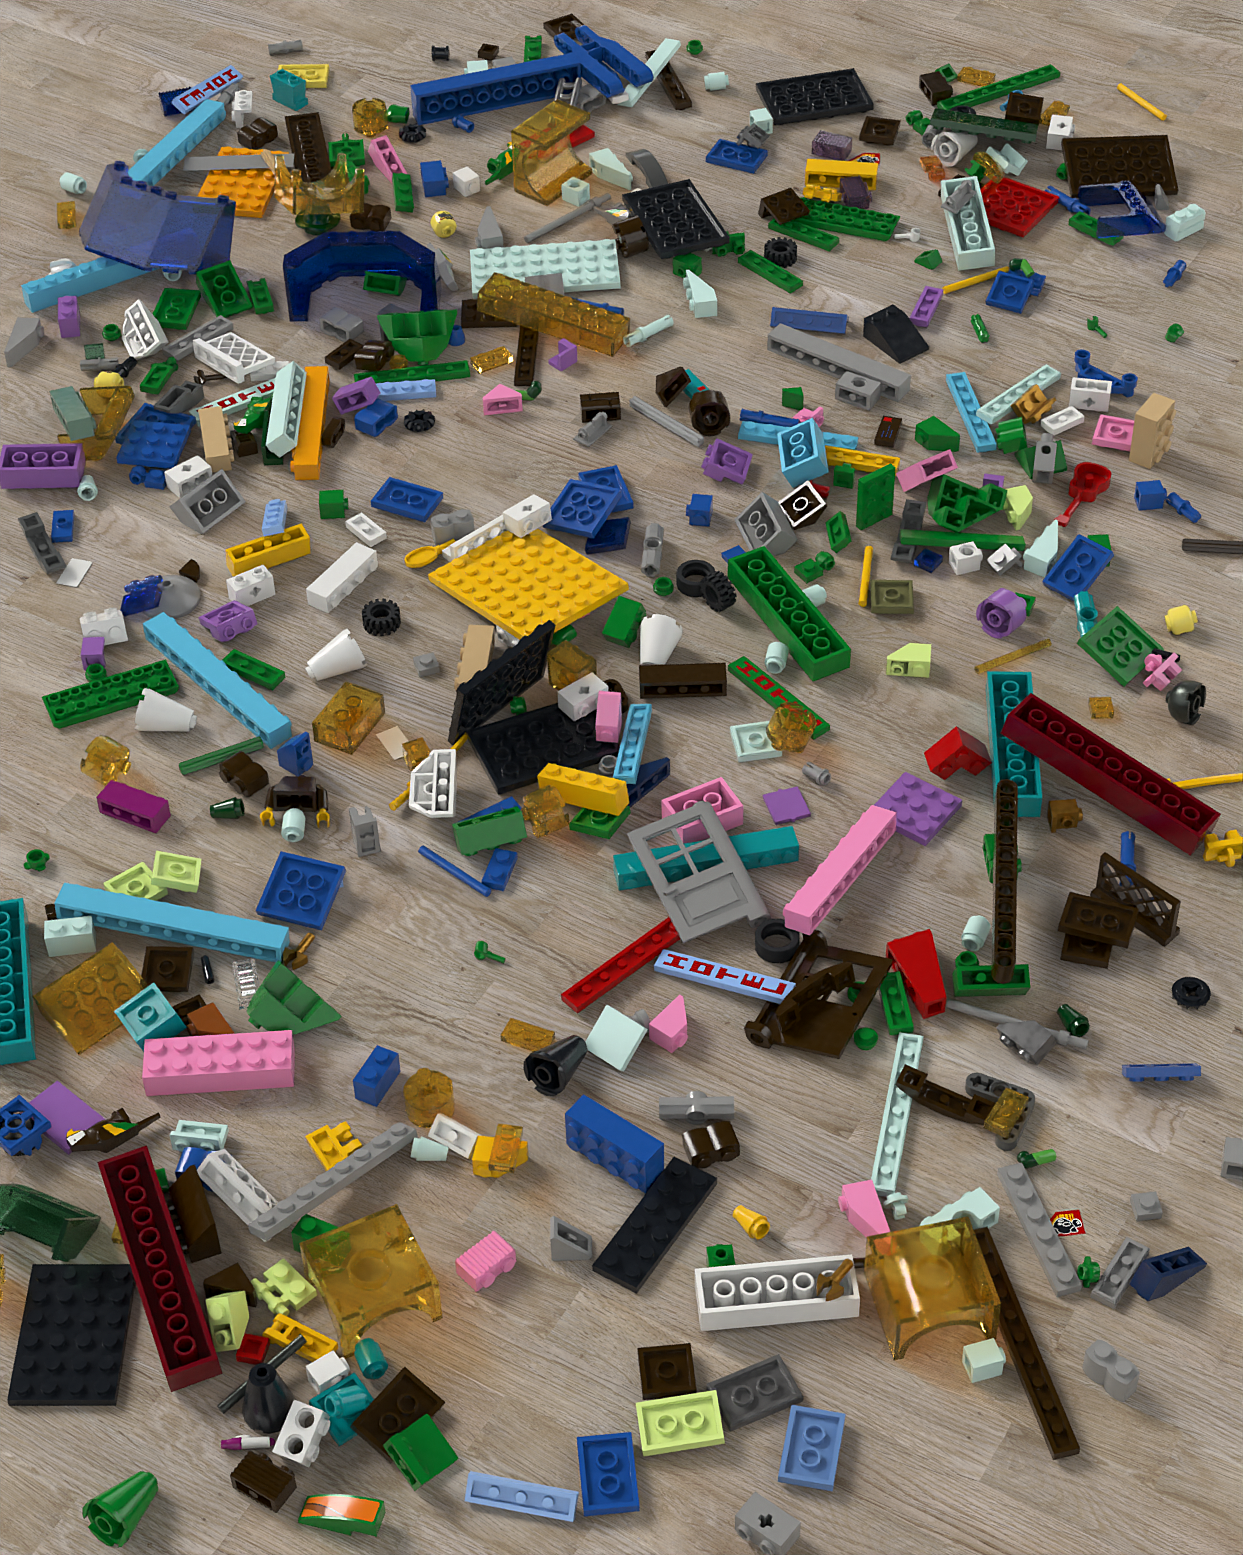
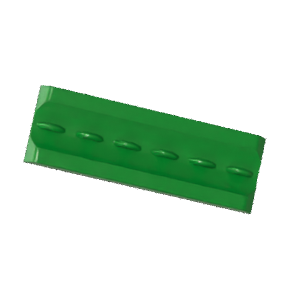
(849, 220)
(108, 694)

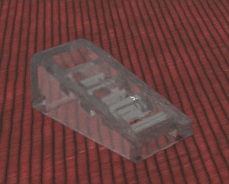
(243, 970)

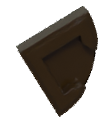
(191, 570)

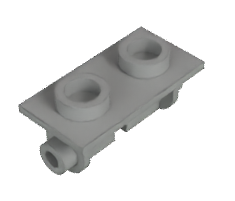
(959, 197)
(593, 430)

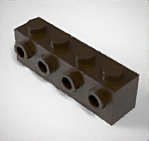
(682, 680)

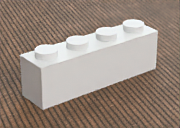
(342, 577)

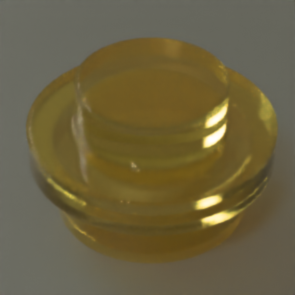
(398, 361)

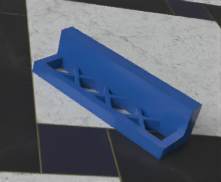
(809, 320)

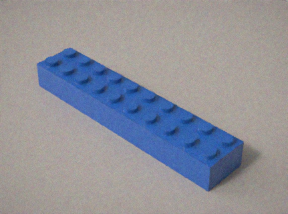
(492, 88)

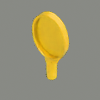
(425, 555)

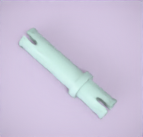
(642, 333)

